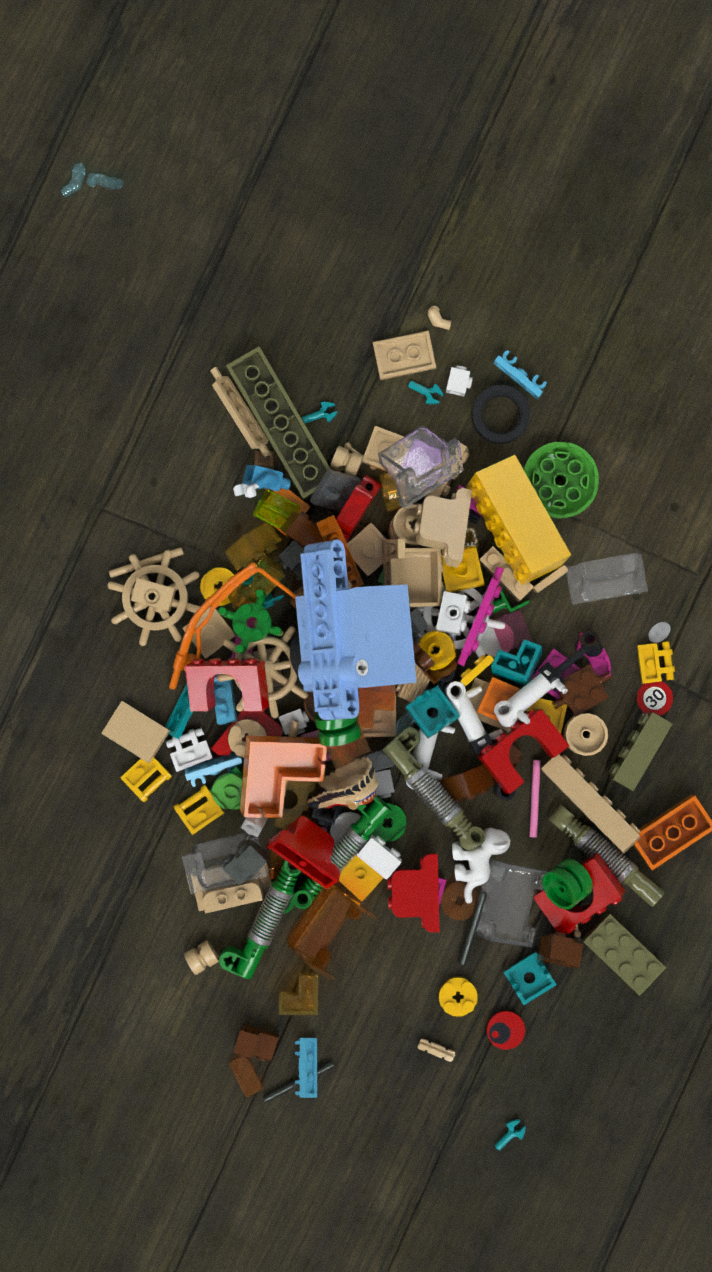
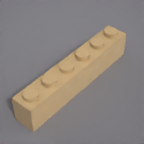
(594, 806)

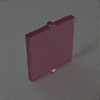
(514, 631)

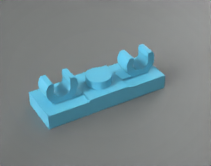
(519, 375)
(225, 702)
(212, 767)
(307, 1067)

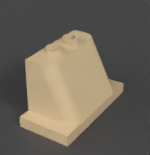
(416, 567)
(234, 894)

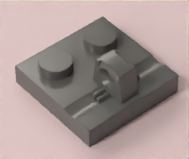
(334, 490)

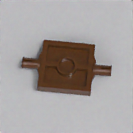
(584, 690)

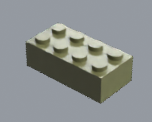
(640, 750)
(623, 953)

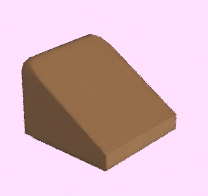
(267, 462)

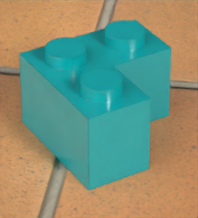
(519, 667)

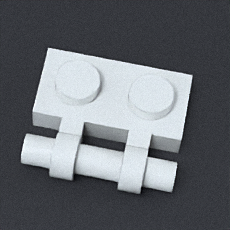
(191, 755)

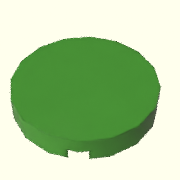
(227, 791)

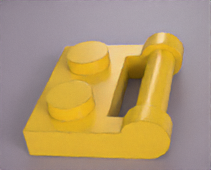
(140, 773)
(202, 815)

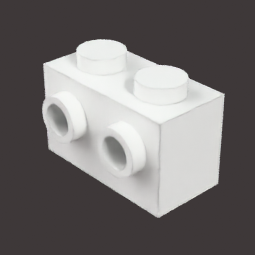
(379, 856)

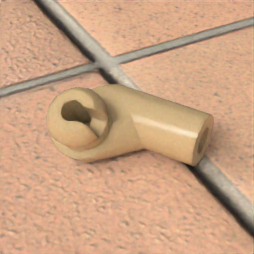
(437, 320)

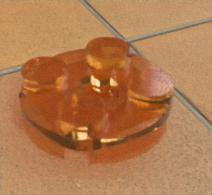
(453, 910)

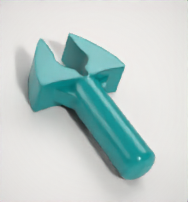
(427, 392)
(320, 414)
(510, 1134)

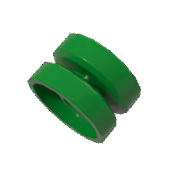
(337, 731)
(567, 884)

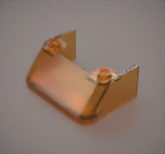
(321, 925)

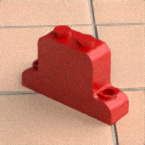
(357, 506)
(270, 725)
(308, 850)
(417, 892)

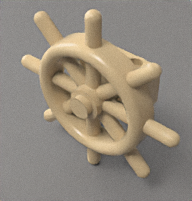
(154, 595)
(272, 668)

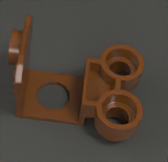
(424, 662)

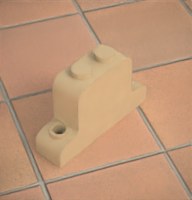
(444, 524)

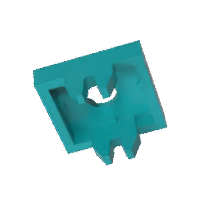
(432, 699)
(529, 991)

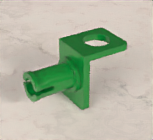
(503, 602)

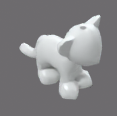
(495, 843)

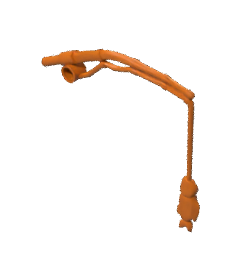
(182, 657)

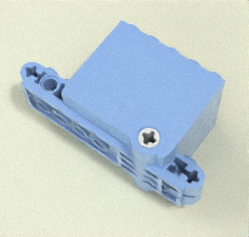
(349, 633)

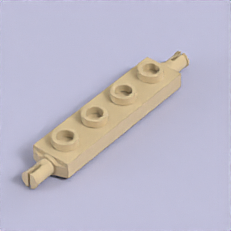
(240, 412)

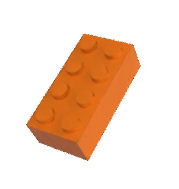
(673, 832)

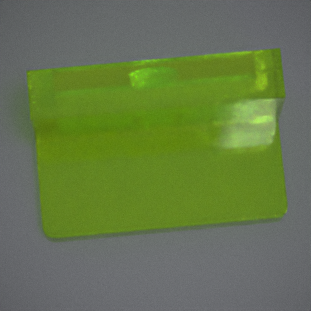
(274, 509)

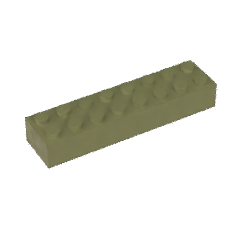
(279, 421)

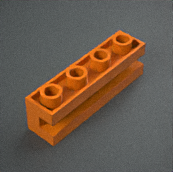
(331, 531)

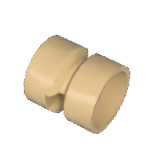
(346, 461)
(201, 957)

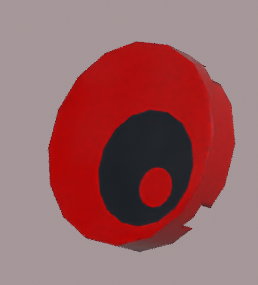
(505, 1029)

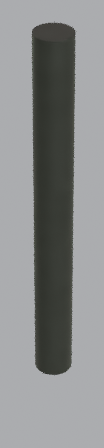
(472, 928)
(291, 1085)

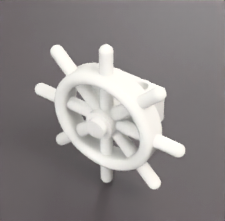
(453, 616)

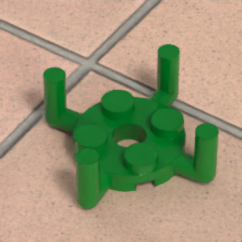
(246, 612)

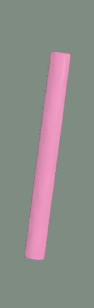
(535, 798)

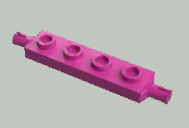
(479, 624)

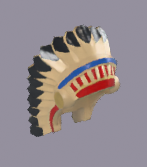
(348, 786)

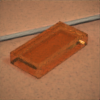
(246, 1076)

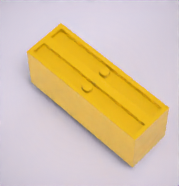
(518, 520)

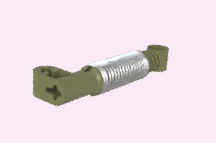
(432, 793)
(625, 870)

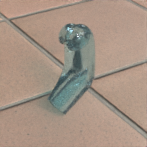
(103, 180)
(76, 181)
(404, 723)

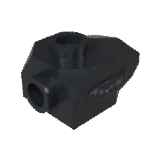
(325, 816)

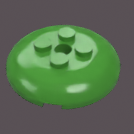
(577, 470)

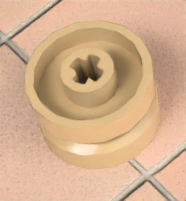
(400, 526)
(595, 740)

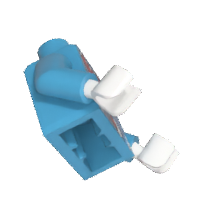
(259, 478)

